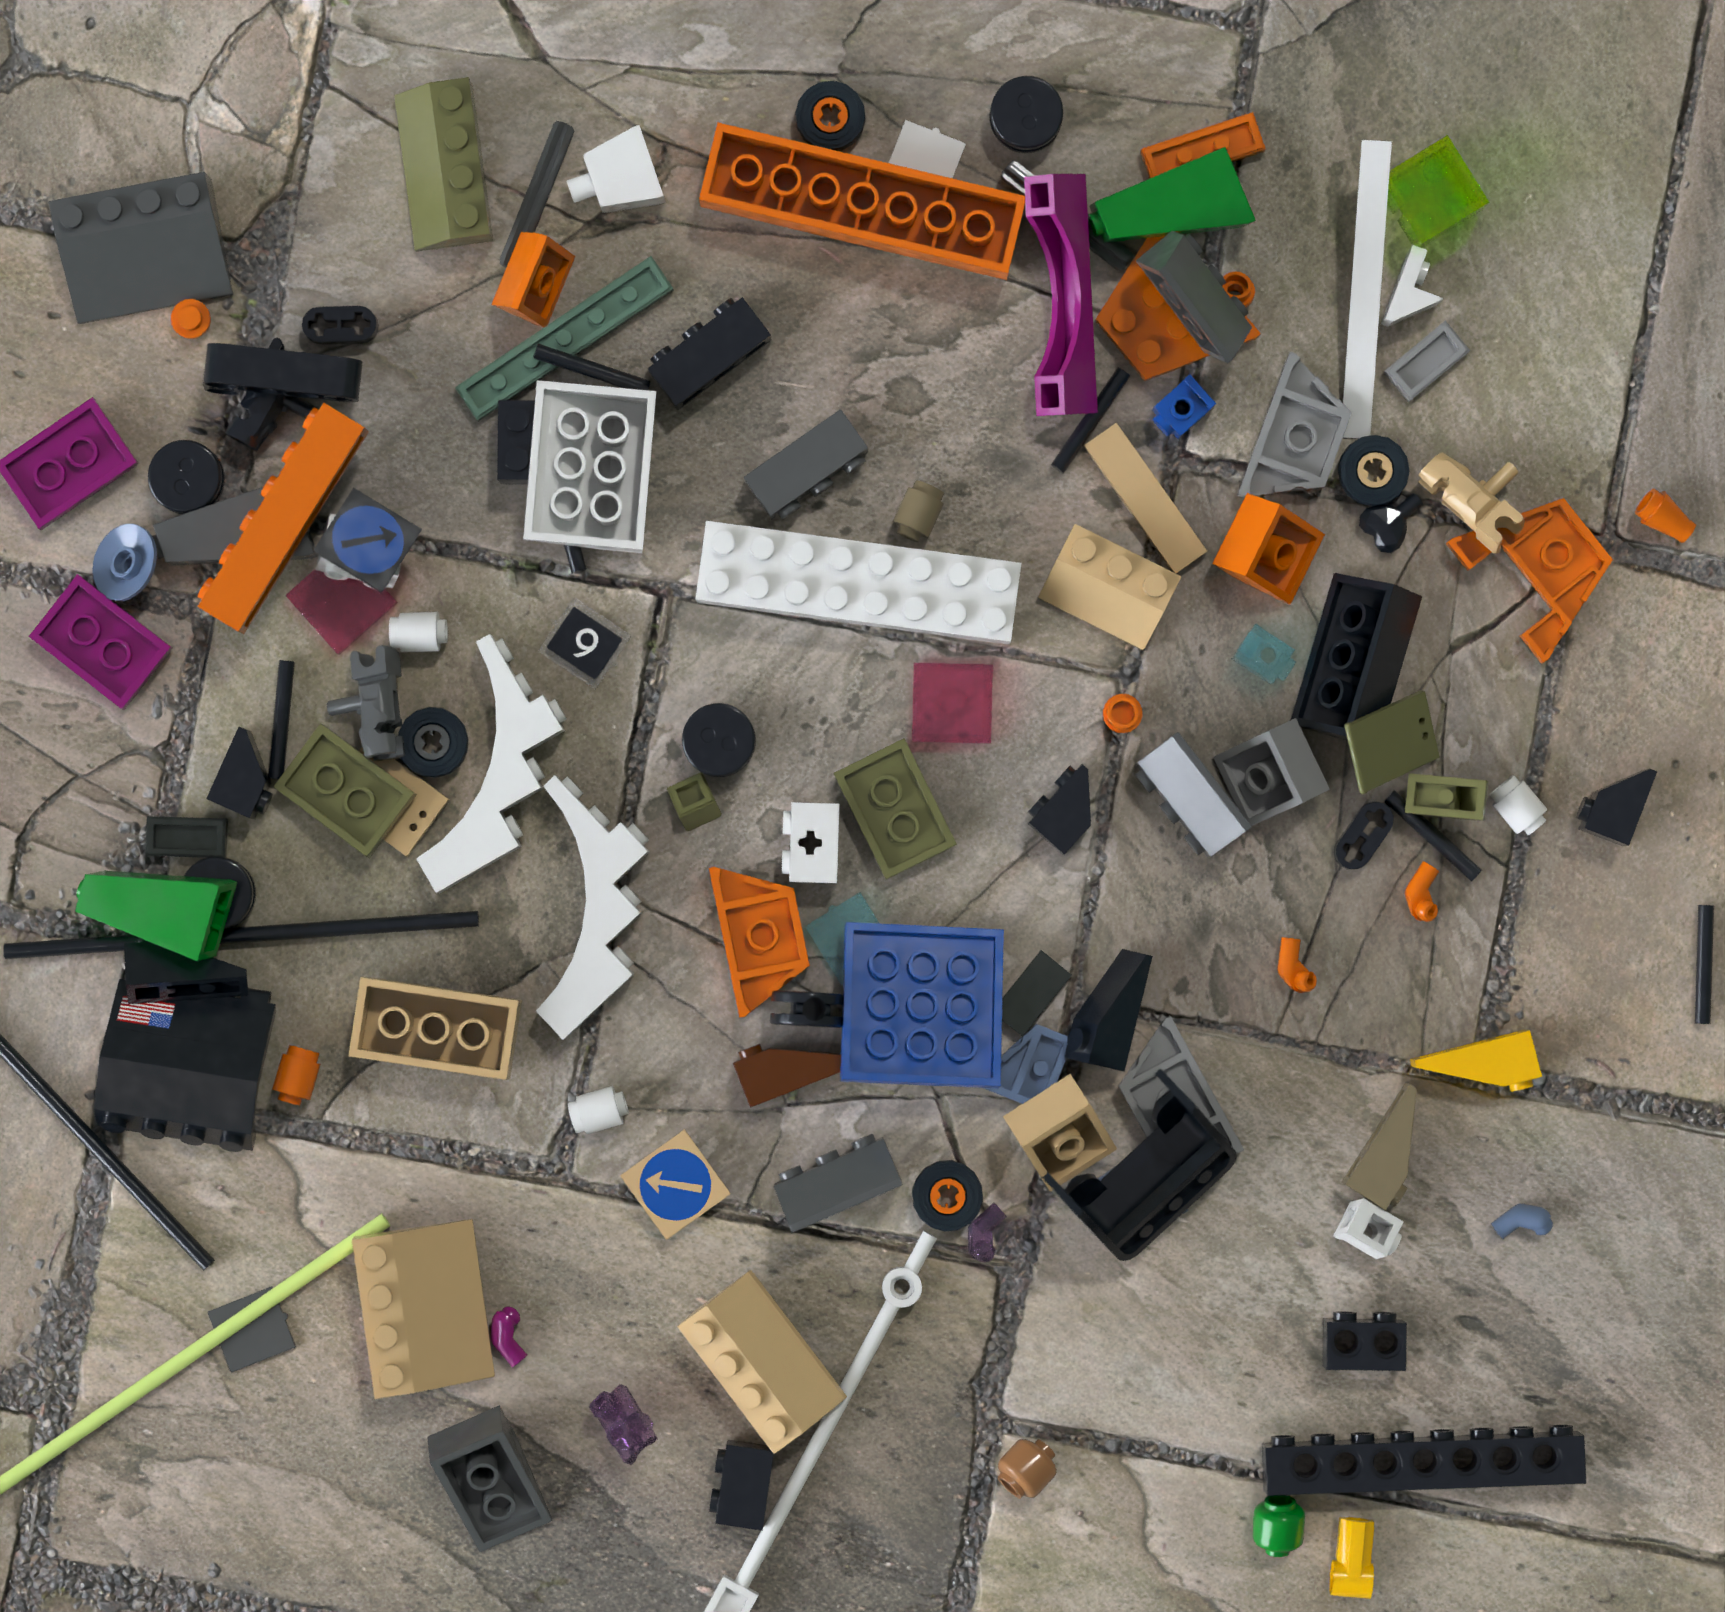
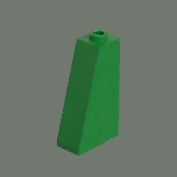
(1184, 200)
(162, 909)

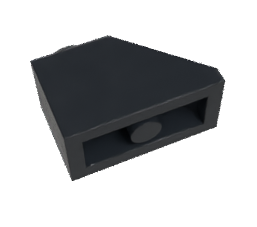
(242, 778)
(1616, 809)

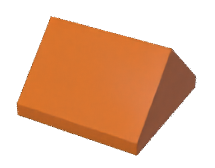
(534, 278)

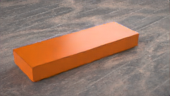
(1238, 135)

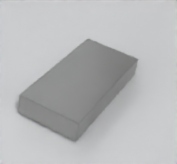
(1426, 361)

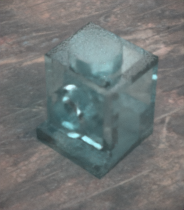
(1250, 650)

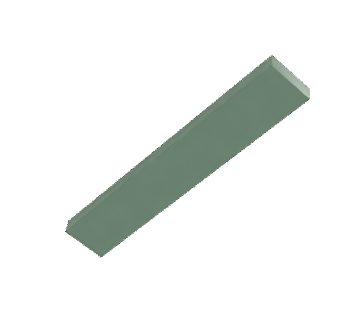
(569, 333)

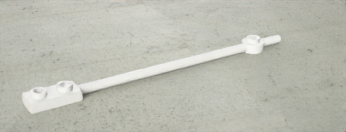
(735, 1594)

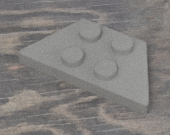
(1296, 435)
(1172, 1055)

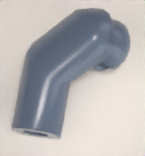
(1523, 1216)

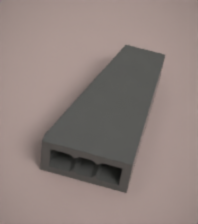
(206, 532)

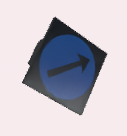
(367, 540)

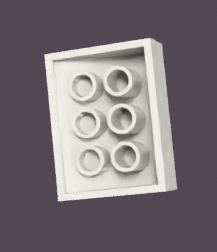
(589, 466)

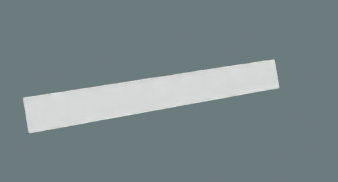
(1366, 285)

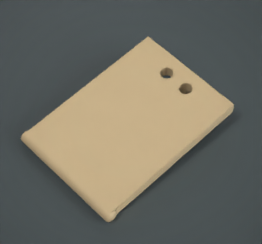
(426, 800)

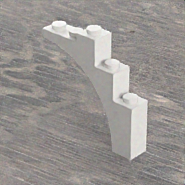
(520, 727)
(606, 857)

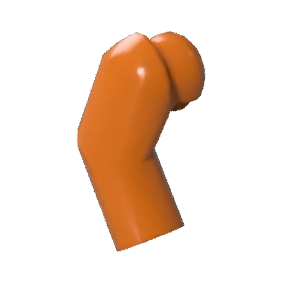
(1418, 893)
(1291, 969)

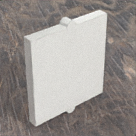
(927, 150)

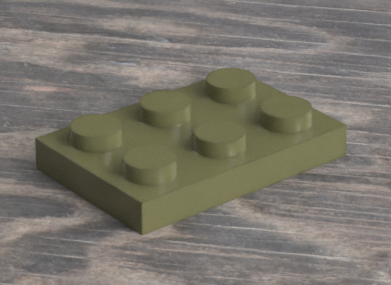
(345, 790)
(895, 808)

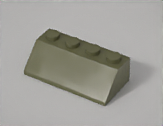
(443, 165)

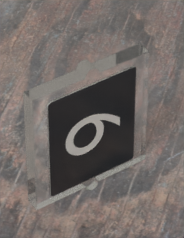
(584, 643)

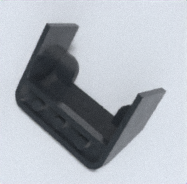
(1154, 1180)

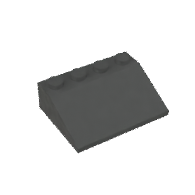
(141, 247)

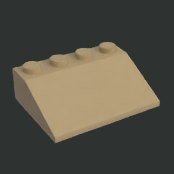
(423, 1308)

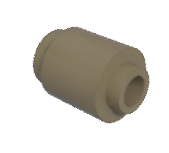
(918, 511)

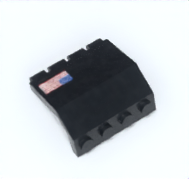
(185, 1068)

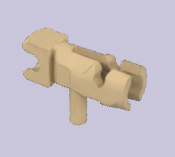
(1474, 500)

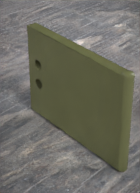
(1391, 741)

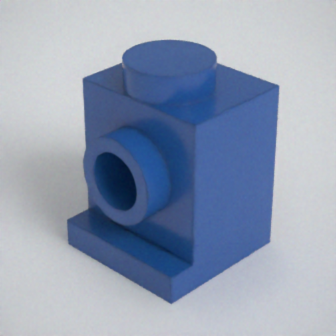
(1199, 405)

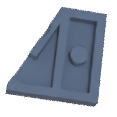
(1032, 1064)

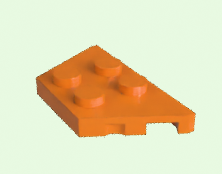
(759, 935)

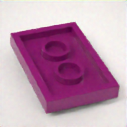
(67, 463)
(100, 642)

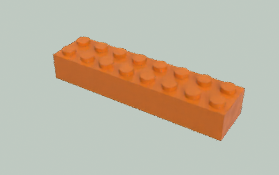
(862, 201)

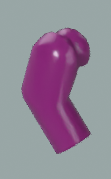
(502, 1335)

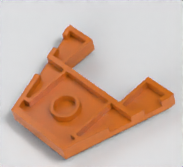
(1147, 327)
(1556, 558)

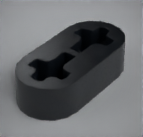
(340, 315)
(1371, 841)

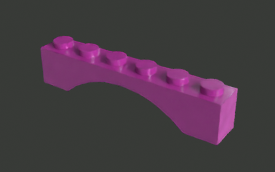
(1060, 219)

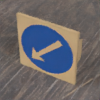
(675, 1184)

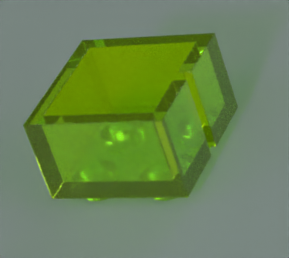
(1434, 192)

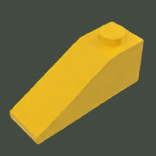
(1495, 1061)

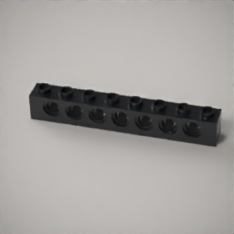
(1564, 1467)

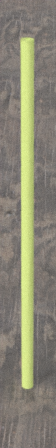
(187, 1356)

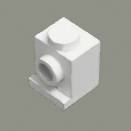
(1383, 1225)

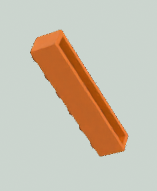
(282, 518)

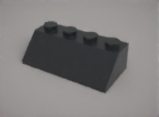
(1355, 653)

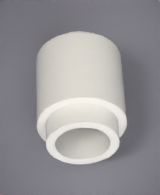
(418, 632)
(1518, 805)
(598, 1110)

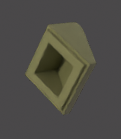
(694, 801)

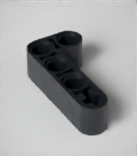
(281, 372)

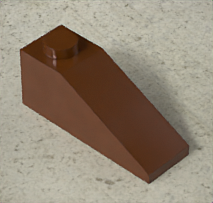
(780, 1071)

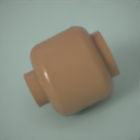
(1027, 1468)

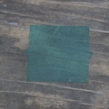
(829, 930)

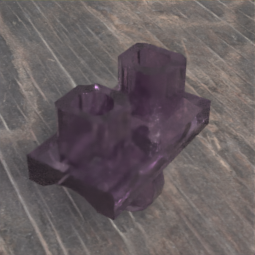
(624, 1422)

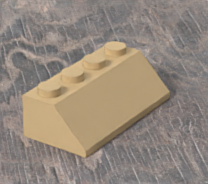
(762, 1361)

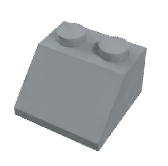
(1271, 772)

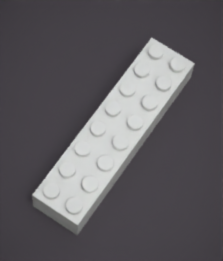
(858, 582)

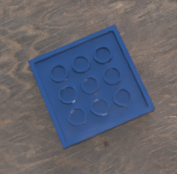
(922, 1005)

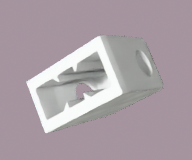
(619, 174)

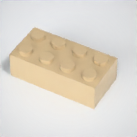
(435, 1028)

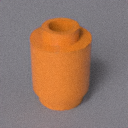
(296, 1075)

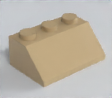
(1109, 587)

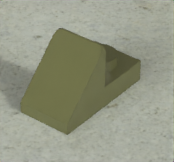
(1446, 797)

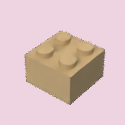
(1060, 1131)

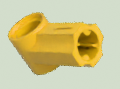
(1352, 1570)

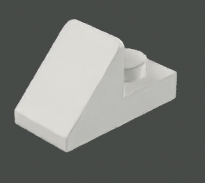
(1405, 298)

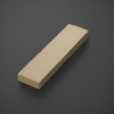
(1145, 498)

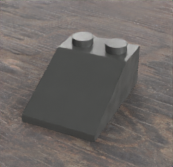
(488, 1478)

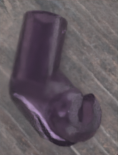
(980, 1233)

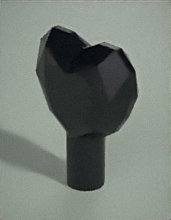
(1389, 523)

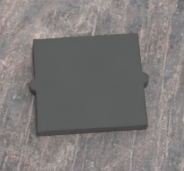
(259, 1339)

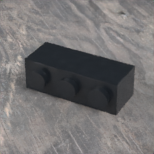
(708, 352)

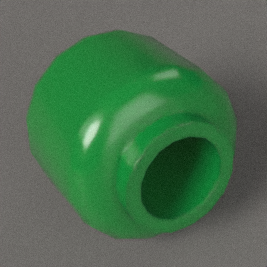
(1278, 1525)

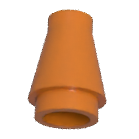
(1664, 515)

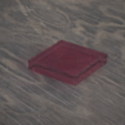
(339, 607)
(952, 703)

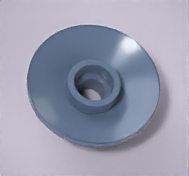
(124, 562)

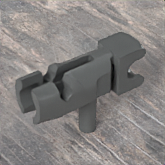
(375, 703)

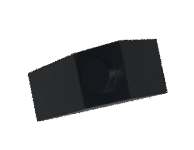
(164, 975)
(1108, 1018)

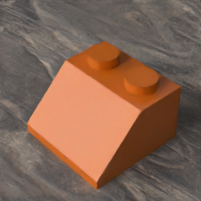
(1268, 548)

